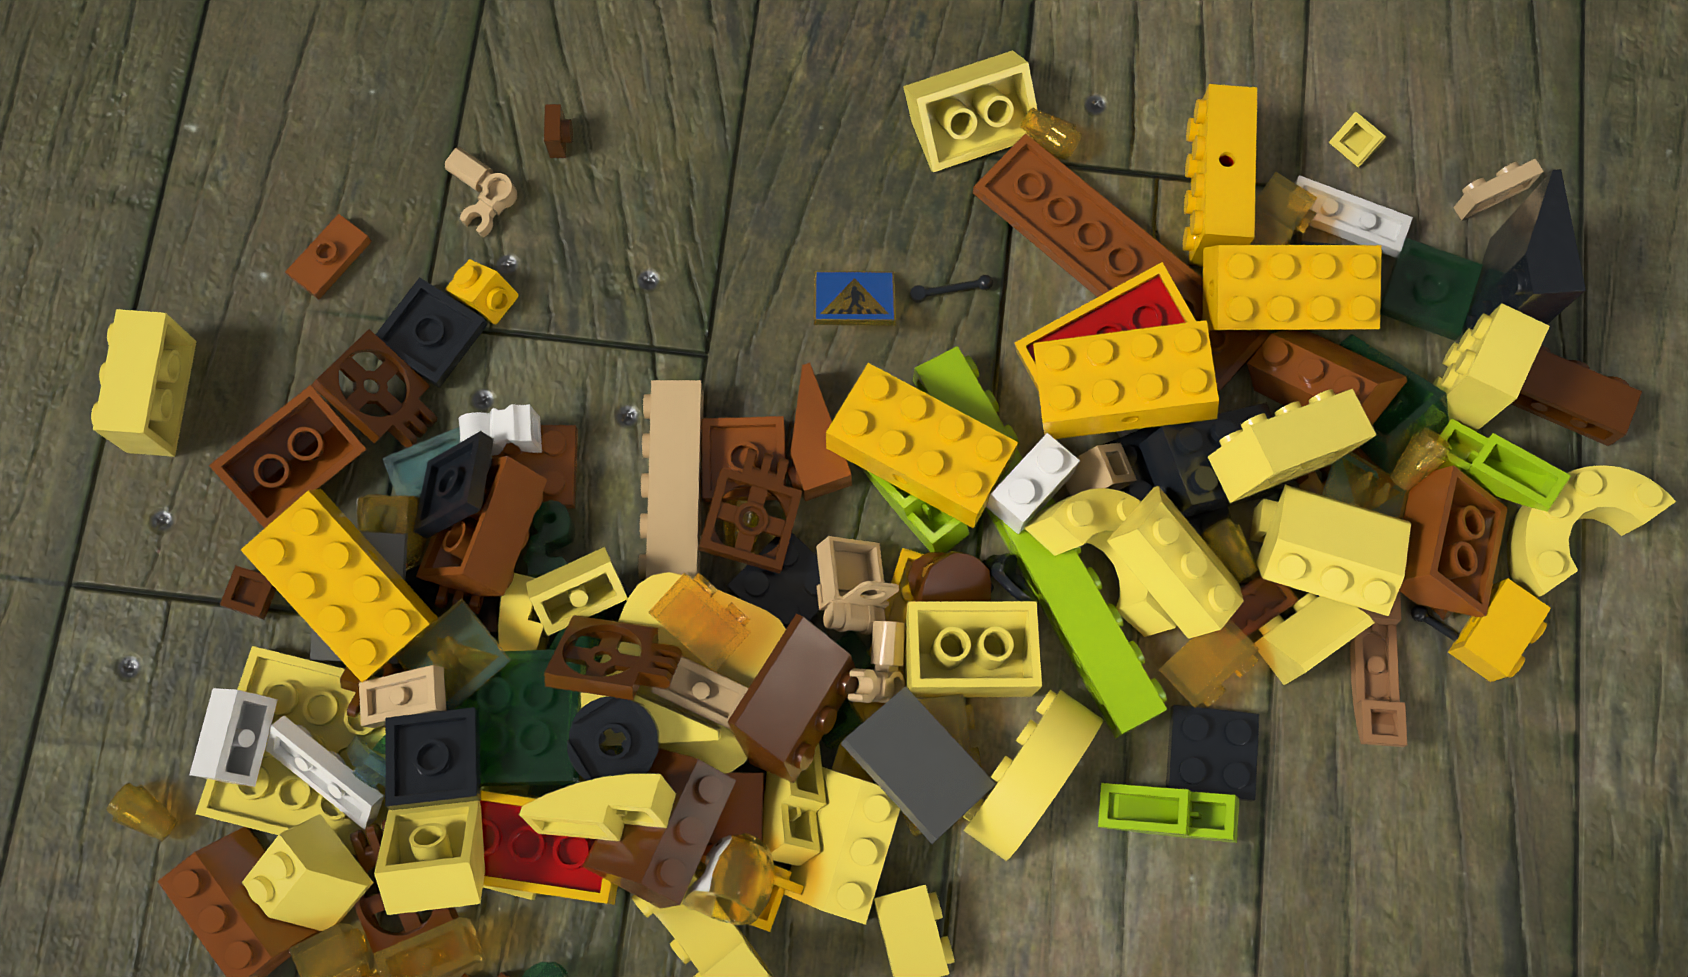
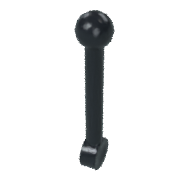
(919, 293)
(1420, 614)

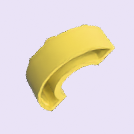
(1092, 520)
(1540, 539)
(1034, 775)
(711, 945)

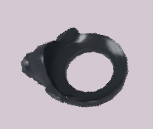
(1004, 571)

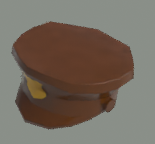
(949, 578)

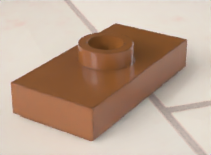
(328, 256)
(1262, 603)

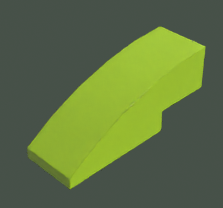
(1503, 467)
(930, 525)
(1169, 812)

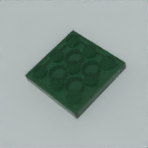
(525, 723)

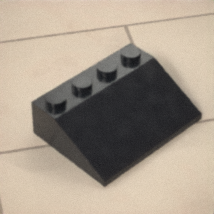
(1531, 259)

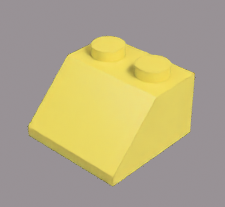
(1309, 635)
(431, 858)
(307, 877)

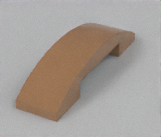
(1376, 681)

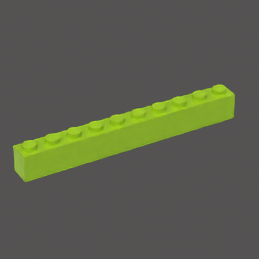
(1060, 582)

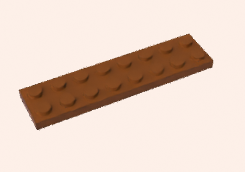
(1096, 239)

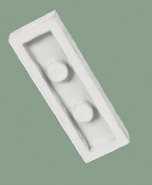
(1357, 218)
(323, 771)

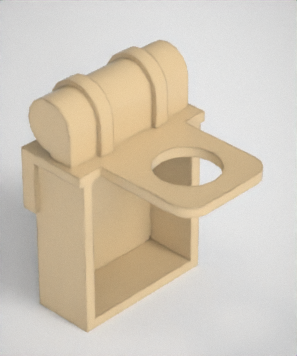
(852, 584)

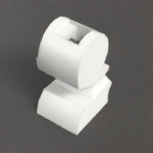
(511, 425)

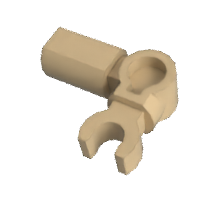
(496, 188)
(887, 655)

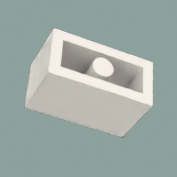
(1032, 483)
(233, 737)

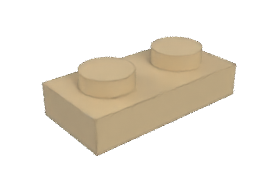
(1507, 183)
(703, 692)
(402, 694)

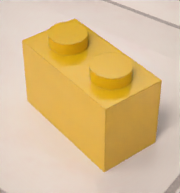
(1497, 641)

